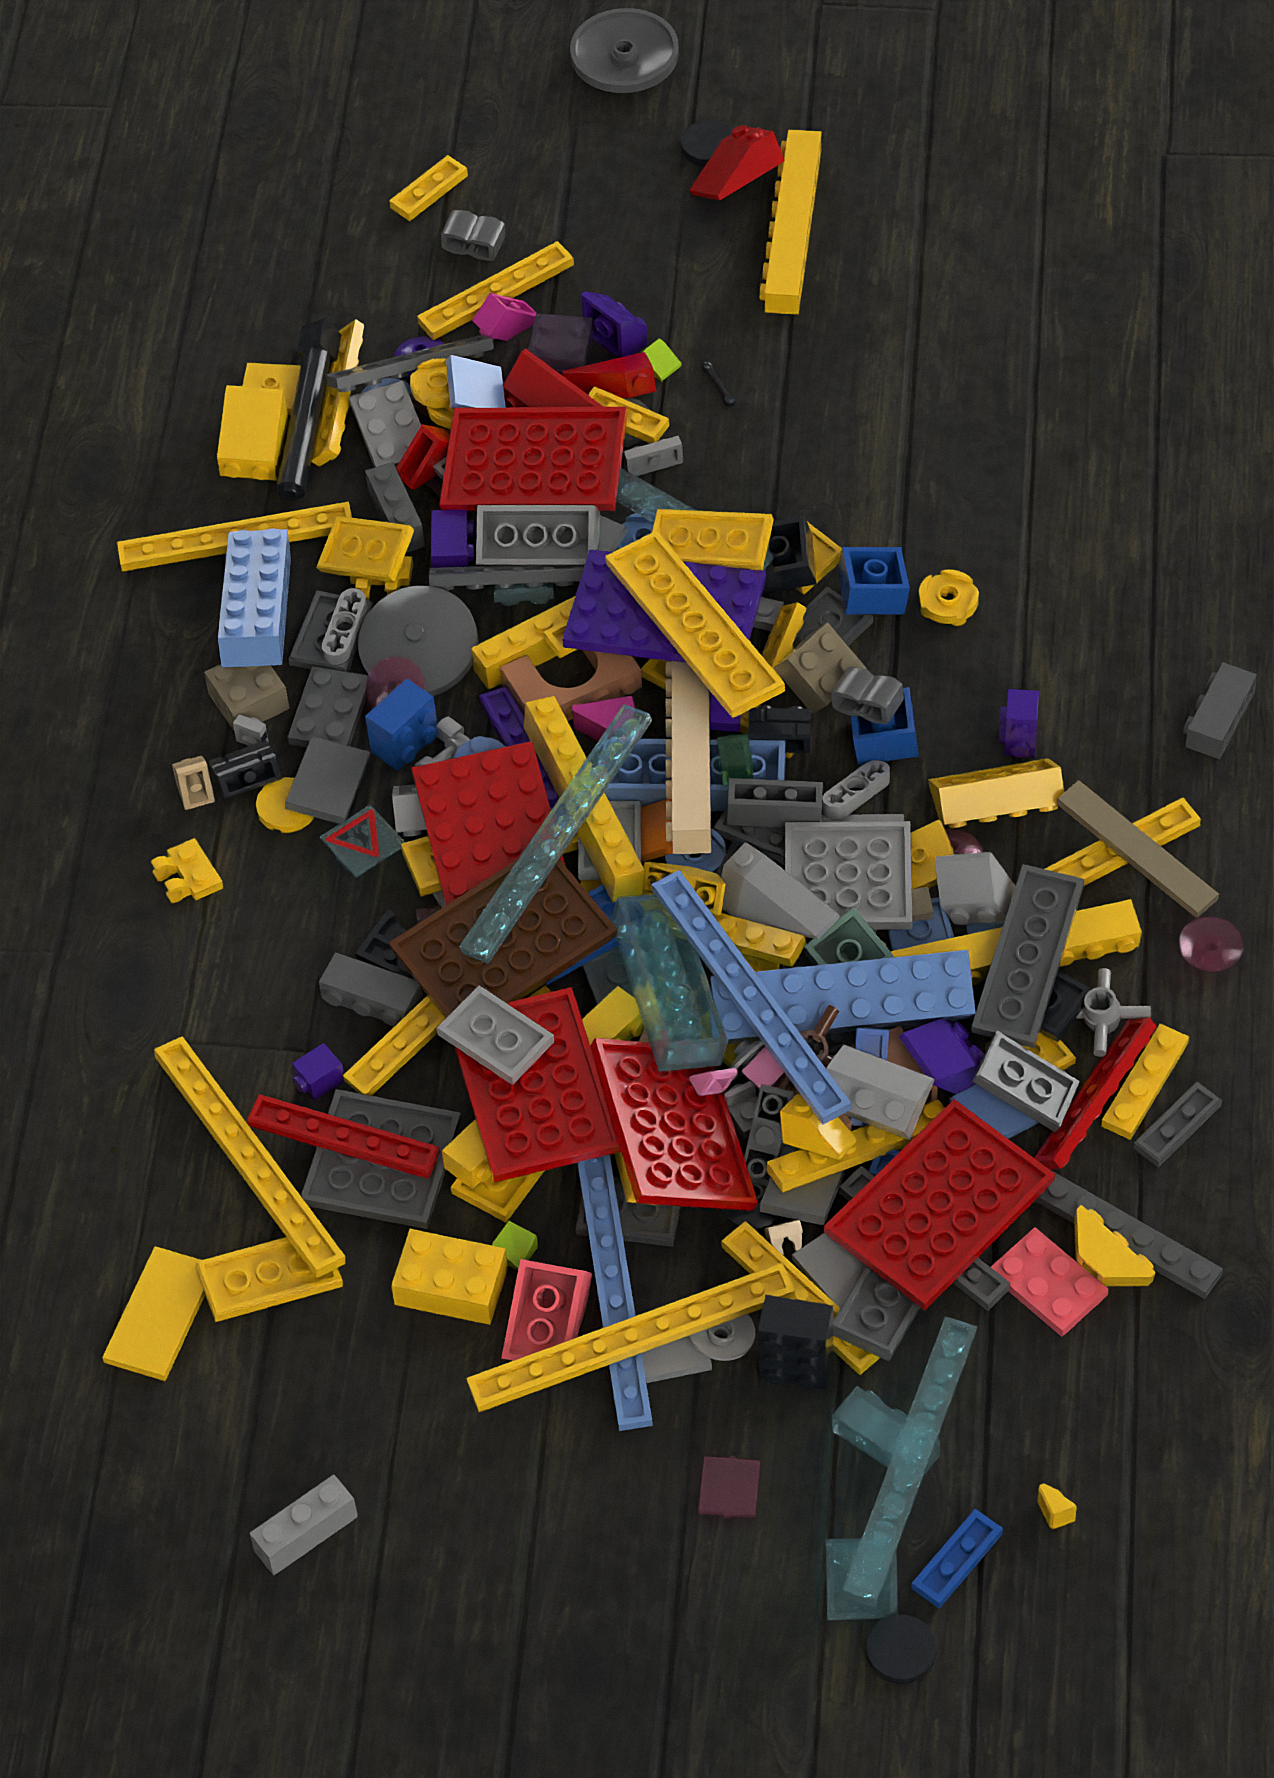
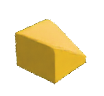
(1055, 1507)

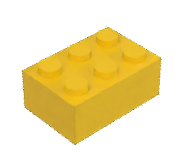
(450, 1276)

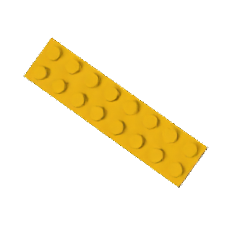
(695, 624)

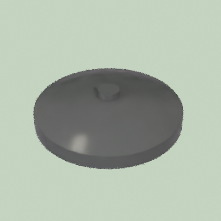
(624, 50)
(424, 627)

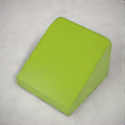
(662, 359)

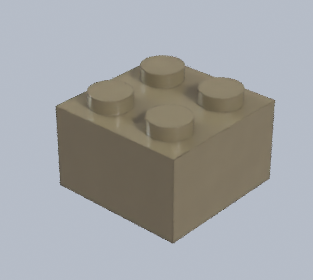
(817, 666)
(247, 692)

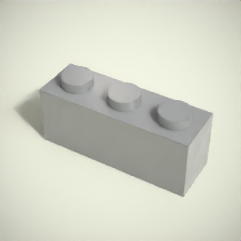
(303, 1524)

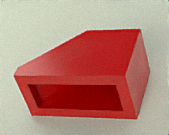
(424, 452)

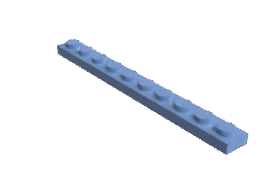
(752, 997)
(613, 1286)

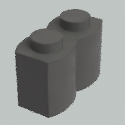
(473, 235)
(867, 695)

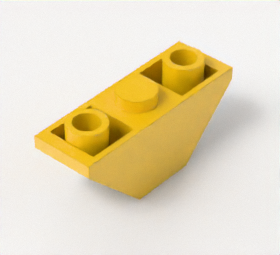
(705, 883)
(1107, 1253)

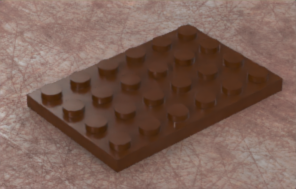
(548, 938)

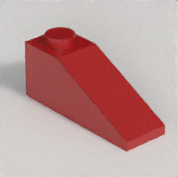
(621, 376)

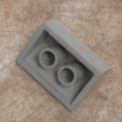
(880, 1090)

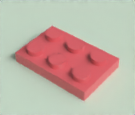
(1050, 1281)

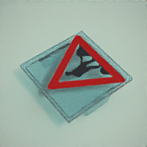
(362, 841)

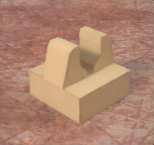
(791, 1229)

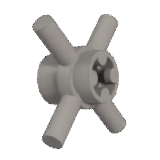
(1103, 1011)

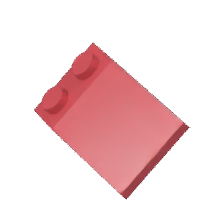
(545, 1308)

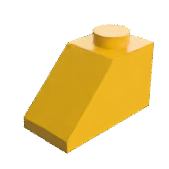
(804, 1130)

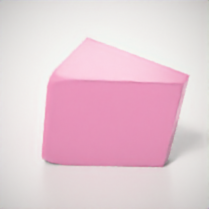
(713, 1081)

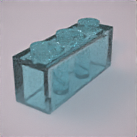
(872, 1426)

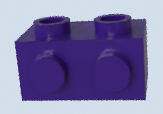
(451, 538)
(1019, 723)

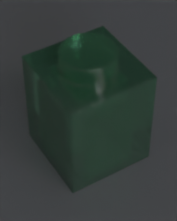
(734, 757)

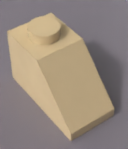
(193, 782)

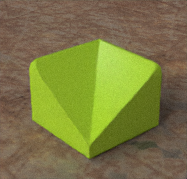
(518, 1243)

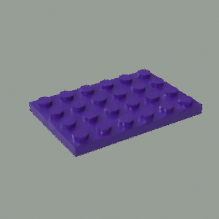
(613, 622)

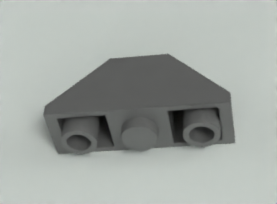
(766, 1132)

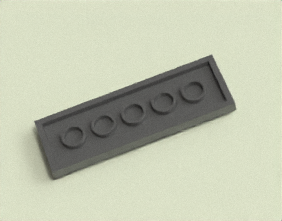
(1028, 955)

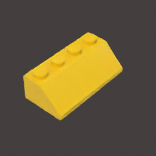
(997, 792)

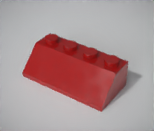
(538, 385)

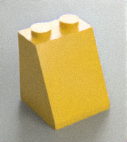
(252, 433)

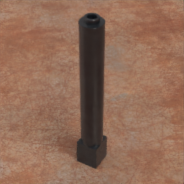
(318, 348)

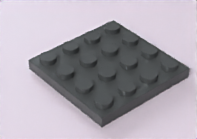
(372, 1190)

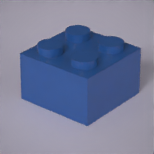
(873, 580)
(402, 724)
(889, 740)

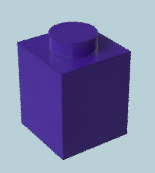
(317, 1072)

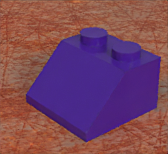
(613, 325)
(944, 1054)

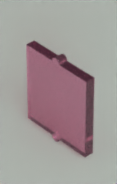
(729, 1487)

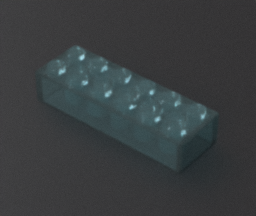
(668, 986)

